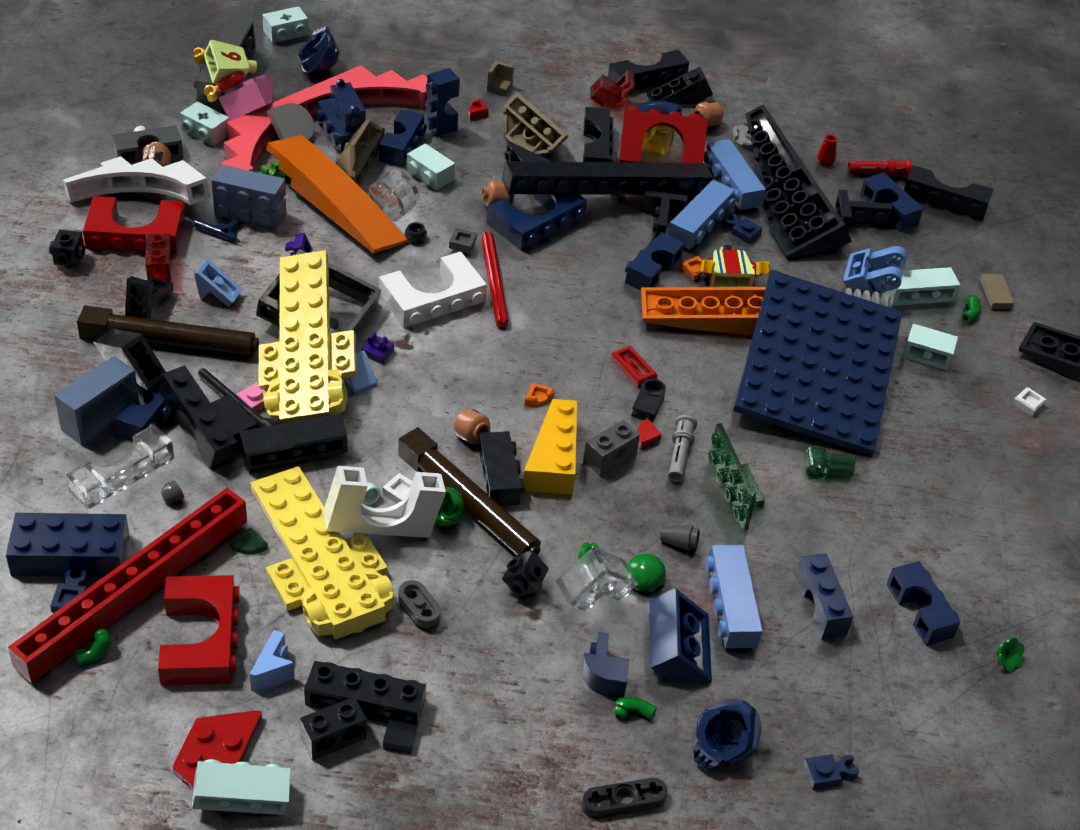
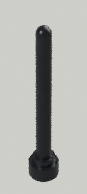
(223, 390)

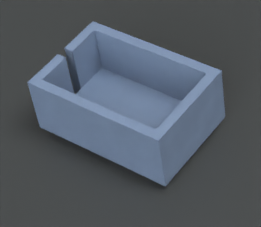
(249, 196)
(96, 399)

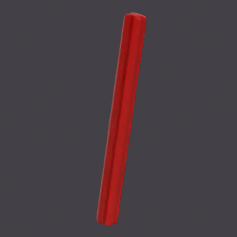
(494, 279)

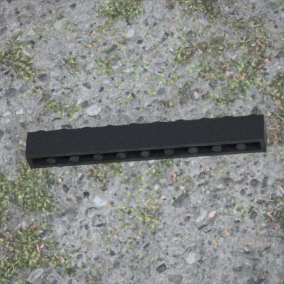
(604, 178)

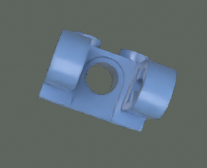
(869, 269)

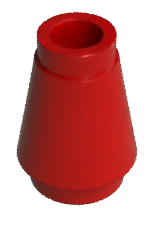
(827, 152)

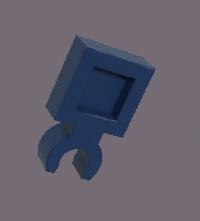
(744, 230)
(68, 592)
(826, 772)

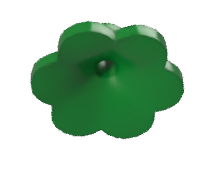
(1010, 654)

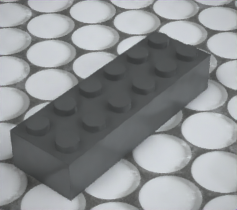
(237, 31)

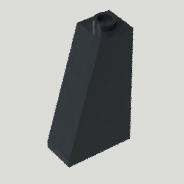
(134, 352)

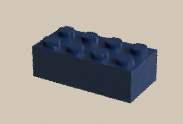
(63, 541)

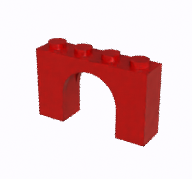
(690, 128)
(104, 233)
(211, 659)

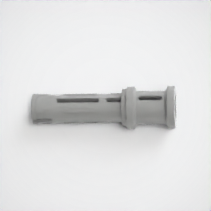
(683, 439)

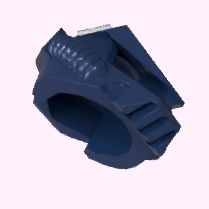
(319, 53)
(726, 734)

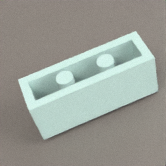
(925, 287)
(241, 787)

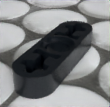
(616, 808)

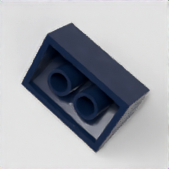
(679, 639)

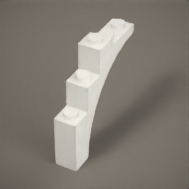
(119, 176)

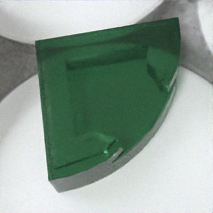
(249, 543)

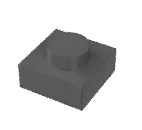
(462, 240)

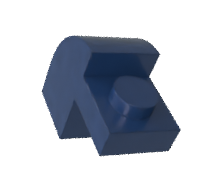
(604, 673)

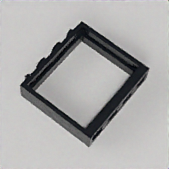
(269, 308)

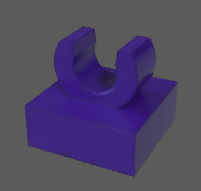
(301, 242)
(378, 348)

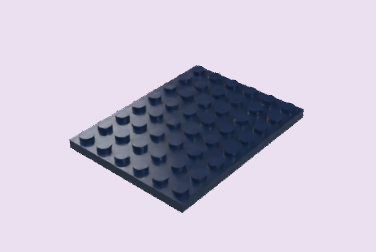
(819, 363)

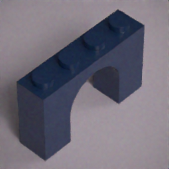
(527, 229)

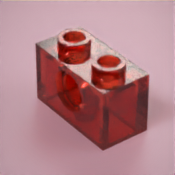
(159, 256)

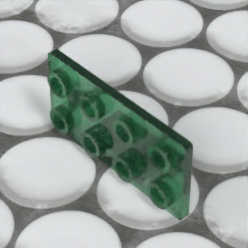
(735, 477)

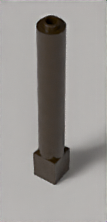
(97, 321)
(422, 455)

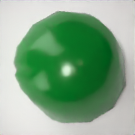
(451, 508)
(648, 572)

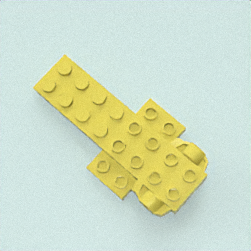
(308, 363)
(331, 577)

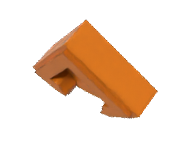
(692, 268)
(539, 395)

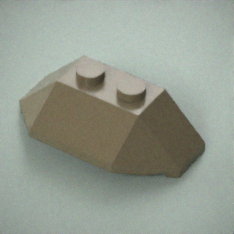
(530, 127)
(361, 151)

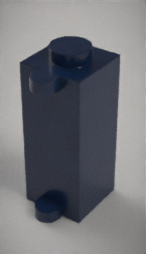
(347, 105)

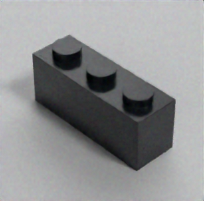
(500, 468)

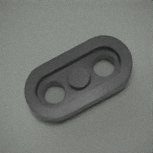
(421, 605)

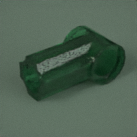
(820, 463)

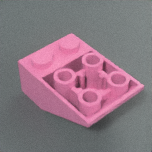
(247, 96)

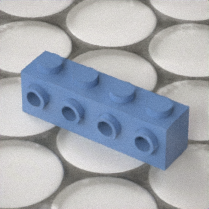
(735, 173)
(702, 213)
(733, 596)

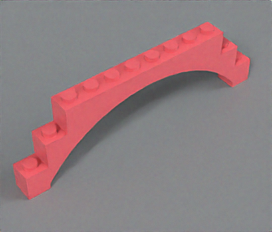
(252, 131)

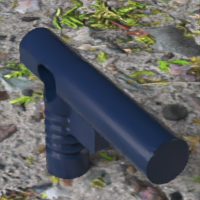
(221, 230)

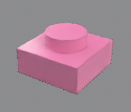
(253, 396)

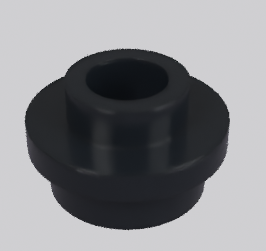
(415, 232)

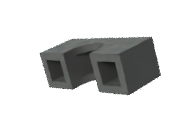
(131, 144)

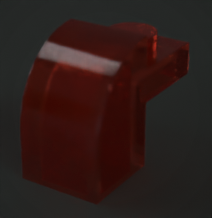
(611, 93)

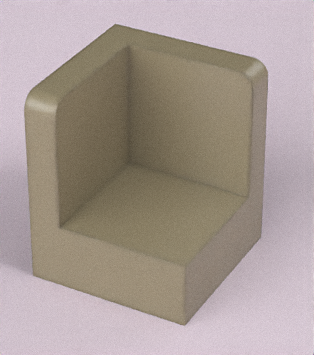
(500, 78)

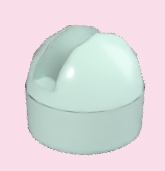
(372, 494)

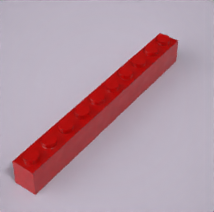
(127, 585)

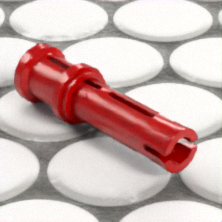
(891, 165)

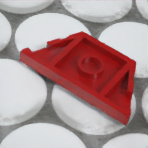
(216, 738)

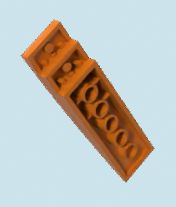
(335, 193)
(703, 308)

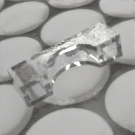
(96, 483)

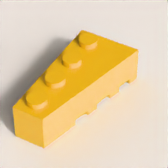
(553, 457)

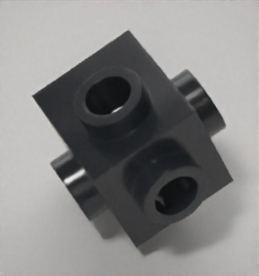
(67, 248)
(525, 574)

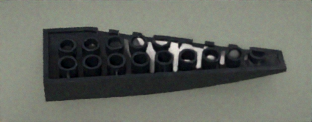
(794, 202)

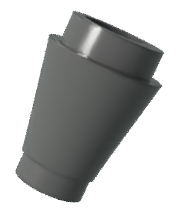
(681, 536)

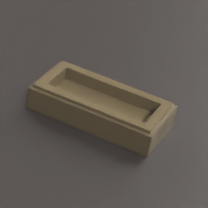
(996, 291)

